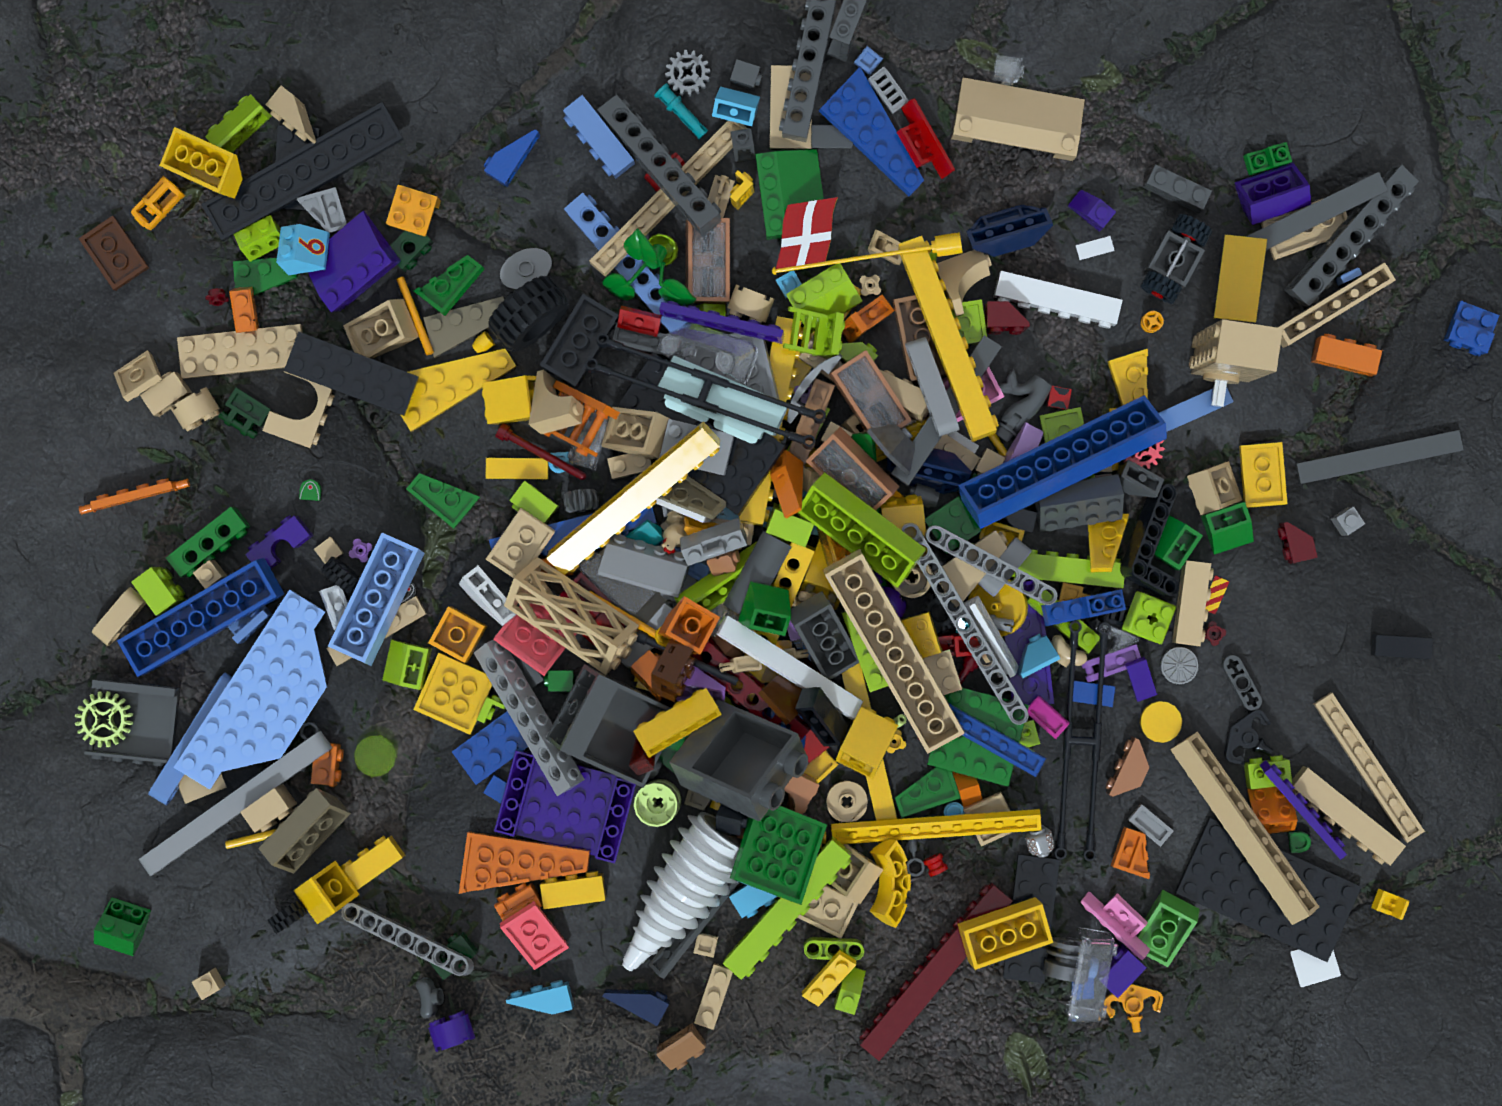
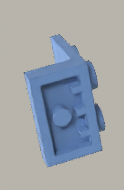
(250, 624)

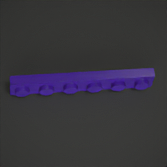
(715, 320)
(1299, 802)

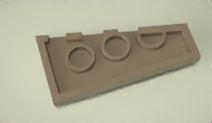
(459, 325)

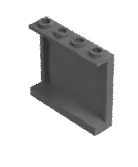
(846, 28)
(153, 722)

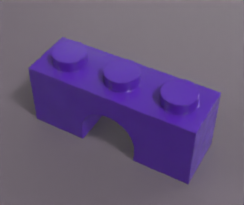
(292, 530)

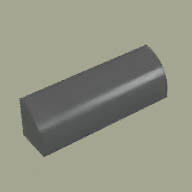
(760, 568)

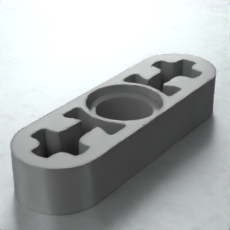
(1239, 666)

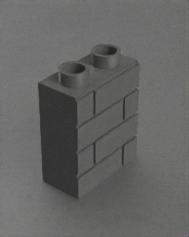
(600, 723)
(740, 761)

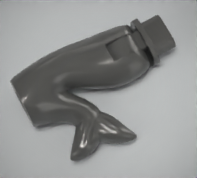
(1025, 409)

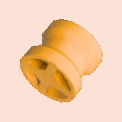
(1154, 318)

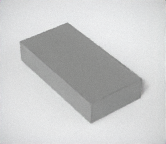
(1150, 825)

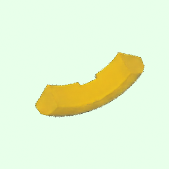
(893, 882)

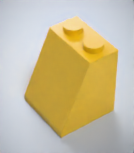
(508, 399)
(904, 511)
(815, 578)
(867, 742)
(326, 892)

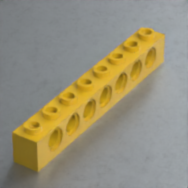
(796, 575)

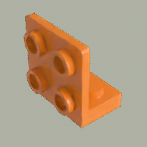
(1273, 809)

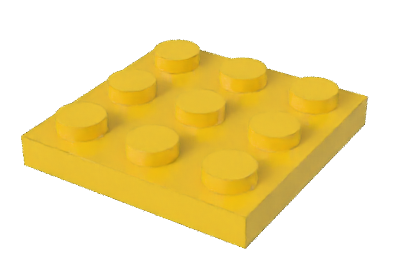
(454, 693)

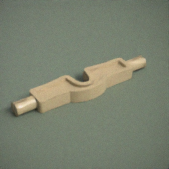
(747, 663)

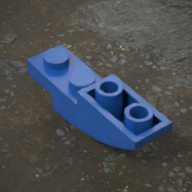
(1083, 607)

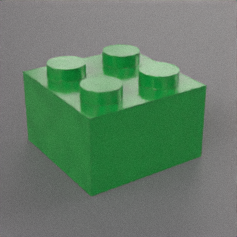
(955, 519)

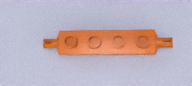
(124, 496)

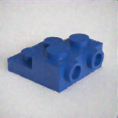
(1471, 328)

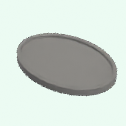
(524, 267)

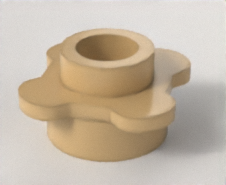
(865, 289)

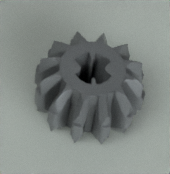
(581, 500)

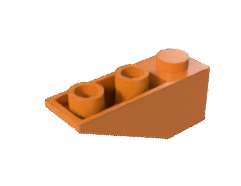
(788, 482)

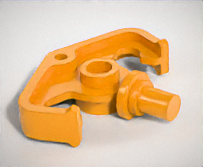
(1133, 1003)

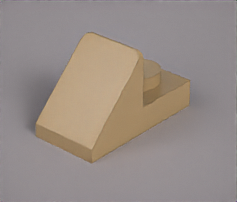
(883, 243)

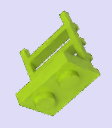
(827, 333)

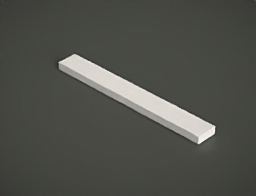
(787, 665)

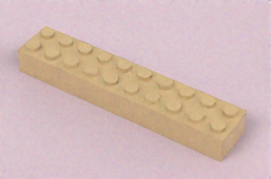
(893, 651)

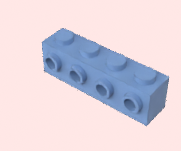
(598, 136)

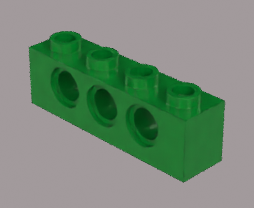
(180, 558)

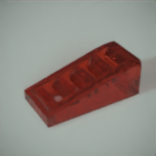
(639, 761)

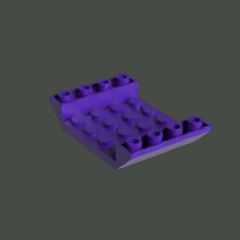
(583, 818)

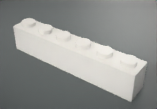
(1058, 299)

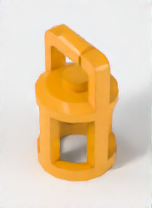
(153, 207)

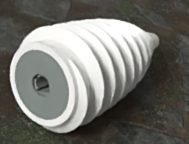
(684, 888)

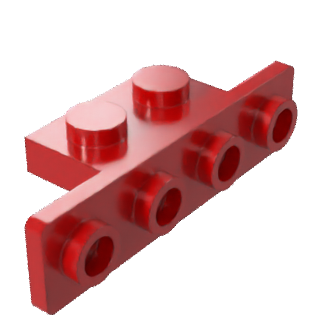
(922, 142)

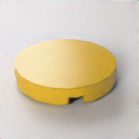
(1160, 721)

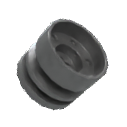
(1065, 960)

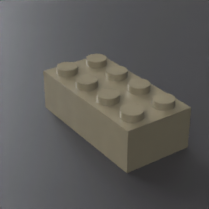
(304, 830)

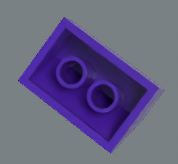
(1273, 193)

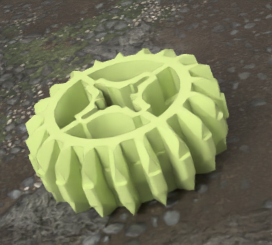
(90, 706)

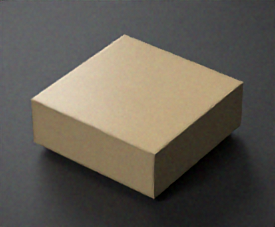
(327, 549)
(705, 944)

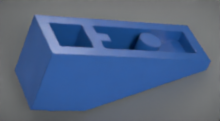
(509, 159)

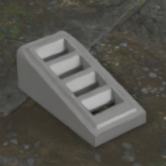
(882, 94)

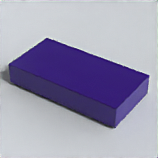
(1140, 679)

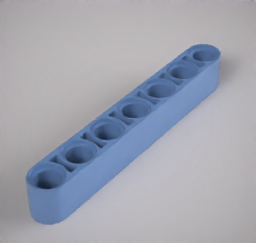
(169, 778)

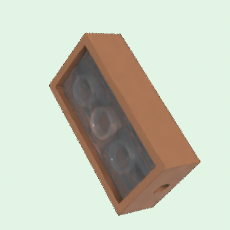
(708, 263)
(869, 393)
(853, 469)

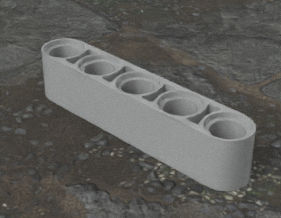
(932, 386)

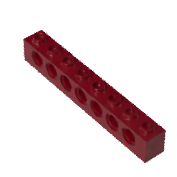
(750, 685)

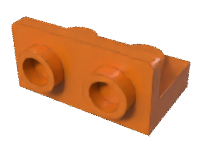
(326, 768)

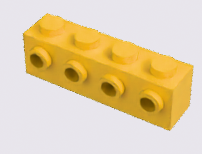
(677, 722)

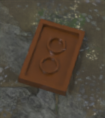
(114, 253)

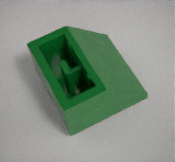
(1228, 527)
(1176, 543)
(766, 609)
(121, 926)

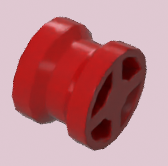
(935, 864)

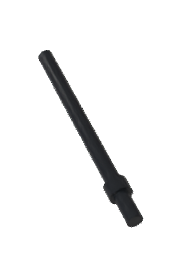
(644, 638)

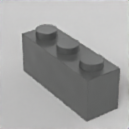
(1177, 189)

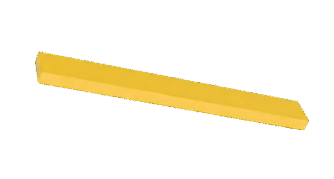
(879, 785)

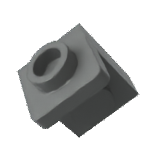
(743, 145)

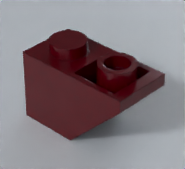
(1297, 543)

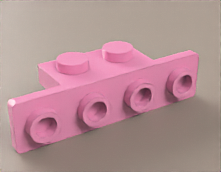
(1120, 920)

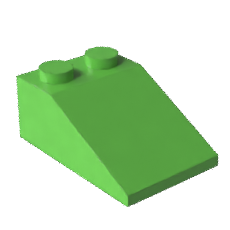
(1168, 927)

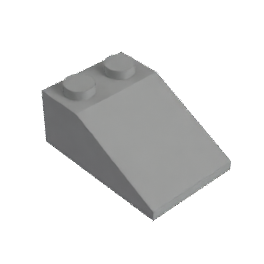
(716, 464)

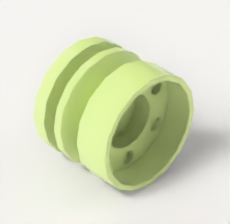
(655, 814)

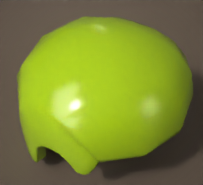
(670, 245)

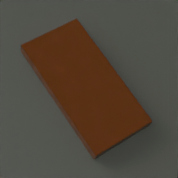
(783, 695)

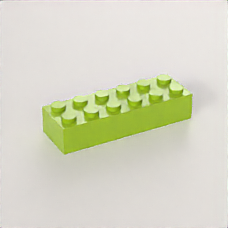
(861, 527)

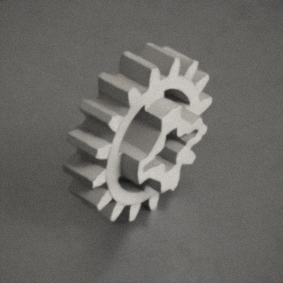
(681, 67)

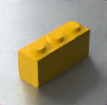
(373, 862)
(573, 890)

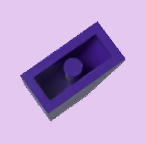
(1092, 209)

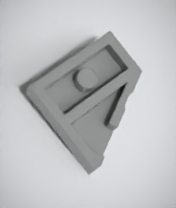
(325, 209)

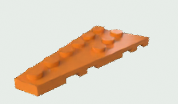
(507, 861)

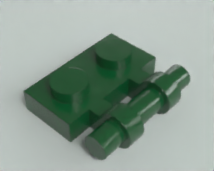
(248, 407)

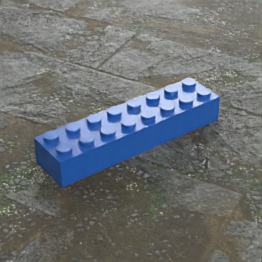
(200, 617)

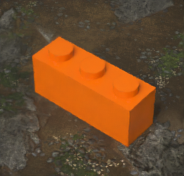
(1346, 355)

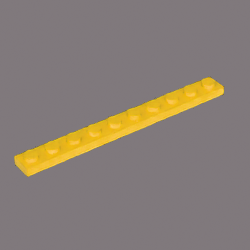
(937, 826)

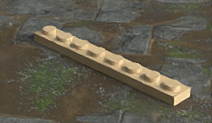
(1368, 767)

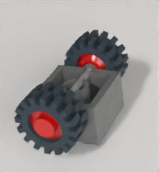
(1175, 258)

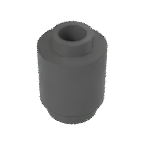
(928, 494)

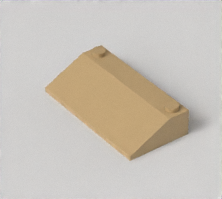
(1018, 118)

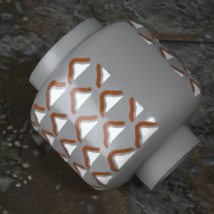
(1040, 842)

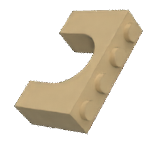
(304, 430)

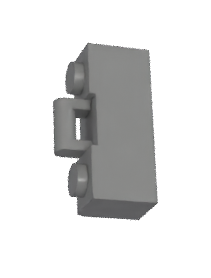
(713, 541)

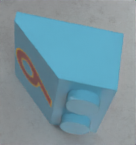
(302, 249)

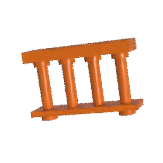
(590, 406)

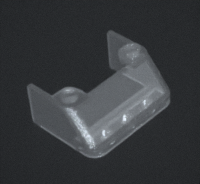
(1091, 976)

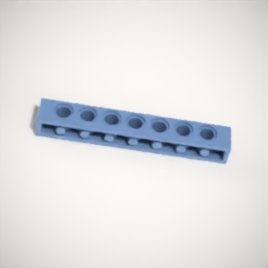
(576, 211)

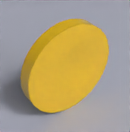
(1005, 604)

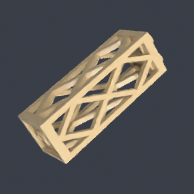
(533, 581)

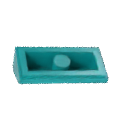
(647, 532)

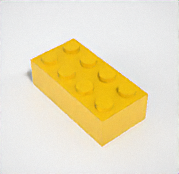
(1005, 933)

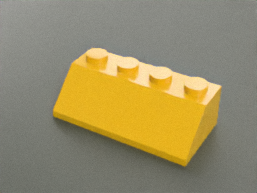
(202, 163)

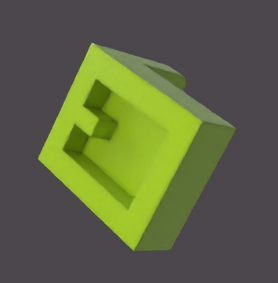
(487, 711)

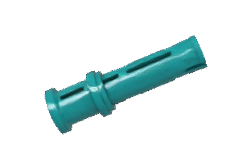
(675, 104)

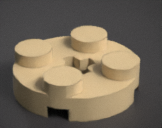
(846, 813)

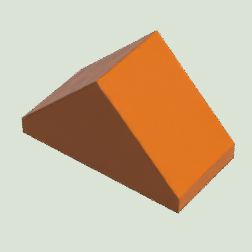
(968, 789)

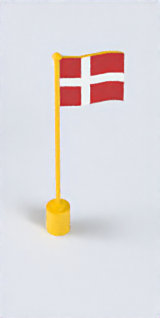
(809, 232)

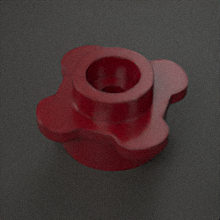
(216, 297)
(1220, 633)

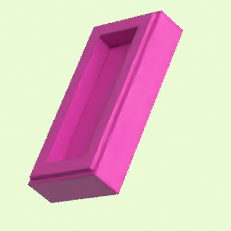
(1047, 717)

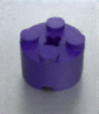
(451, 1032)

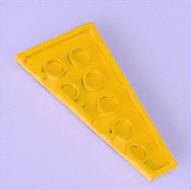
(451, 383)

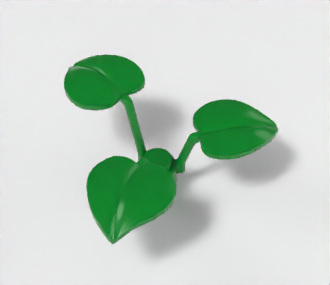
(641, 249)

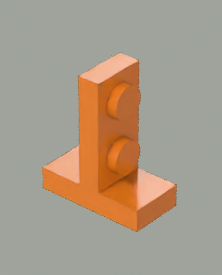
(866, 318)

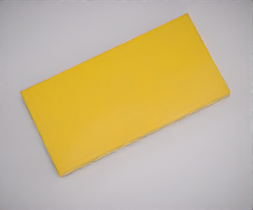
(1240, 278)

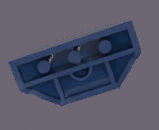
(1009, 229)
(940, 471)

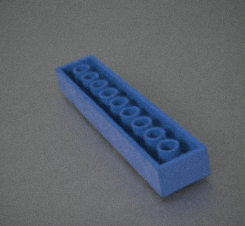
(1062, 461)

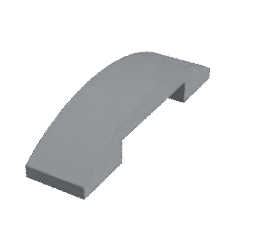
(827, 366)

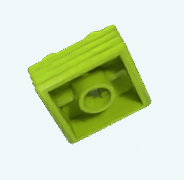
(1161, 616)

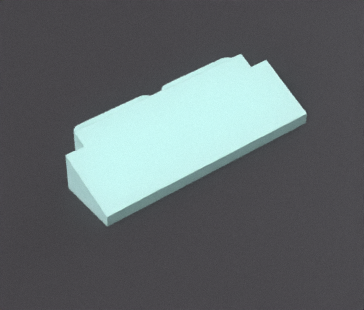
(726, 399)

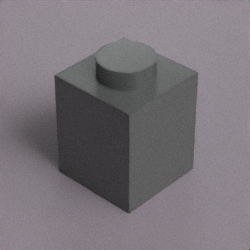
(746, 75)

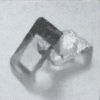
(1121, 638)

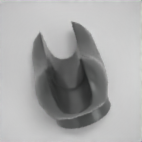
(429, 996)

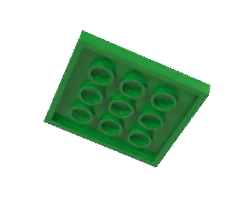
(967, 756)
(779, 853)

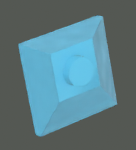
(1036, 655)

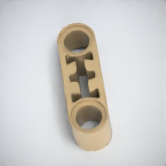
(119, 616)

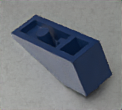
(642, 1003)

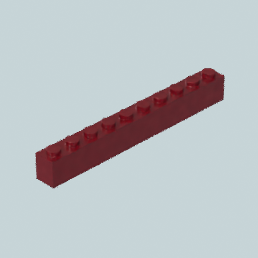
(927, 978)

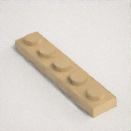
(406, 614)

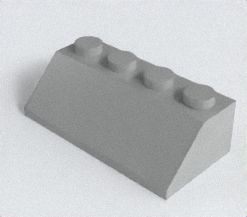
(644, 565)

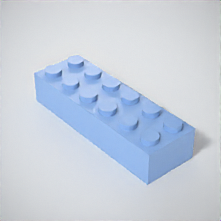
(376, 599)

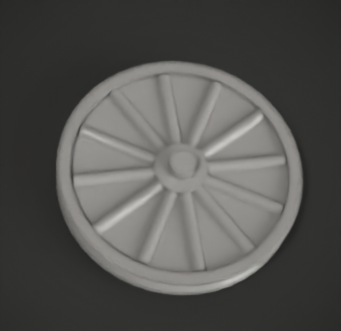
(1179, 665)

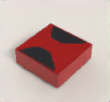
(1059, 398)

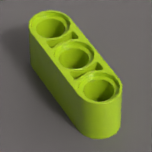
(825, 942)

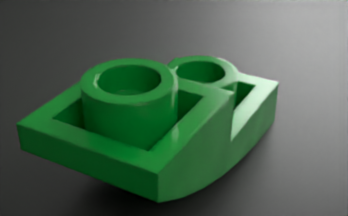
(1267, 158)

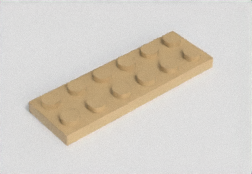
(236, 352)

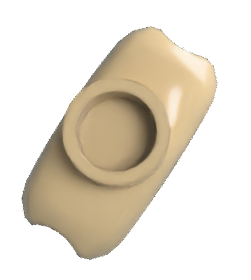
(1064, 652)

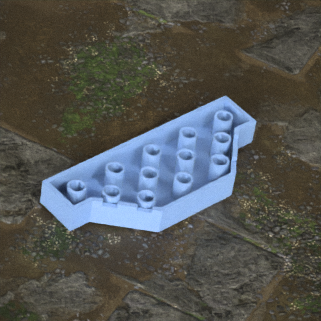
(264, 698)

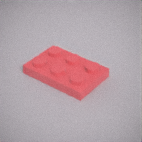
(534, 935)

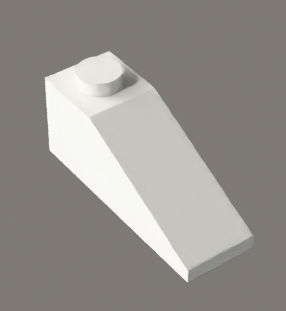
(486, 595)

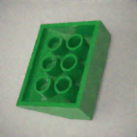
(786, 180)

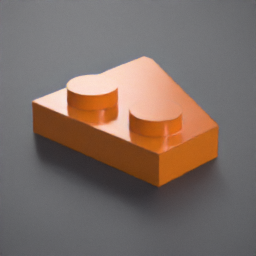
(1131, 853)

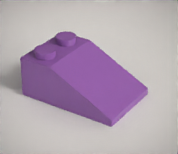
(701, 681)

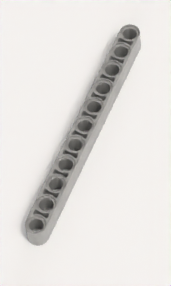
(972, 630)
(234, 803)

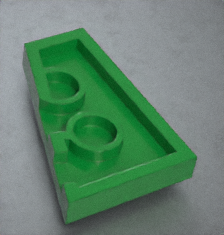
(260, 274)
(450, 286)

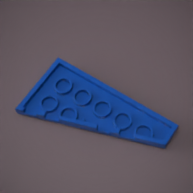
(863, 120)

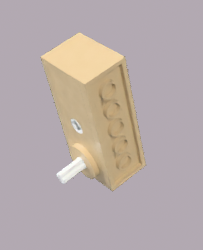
(1234, 353)

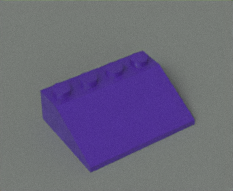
(355, 261)

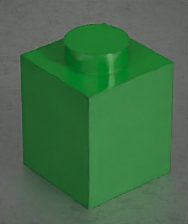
(559, 680)

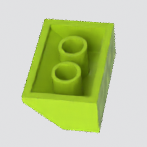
(238, 124)
(825, 294)

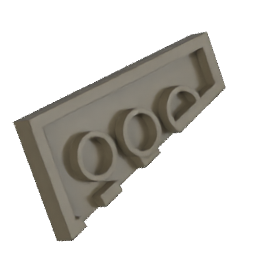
(695, 498)

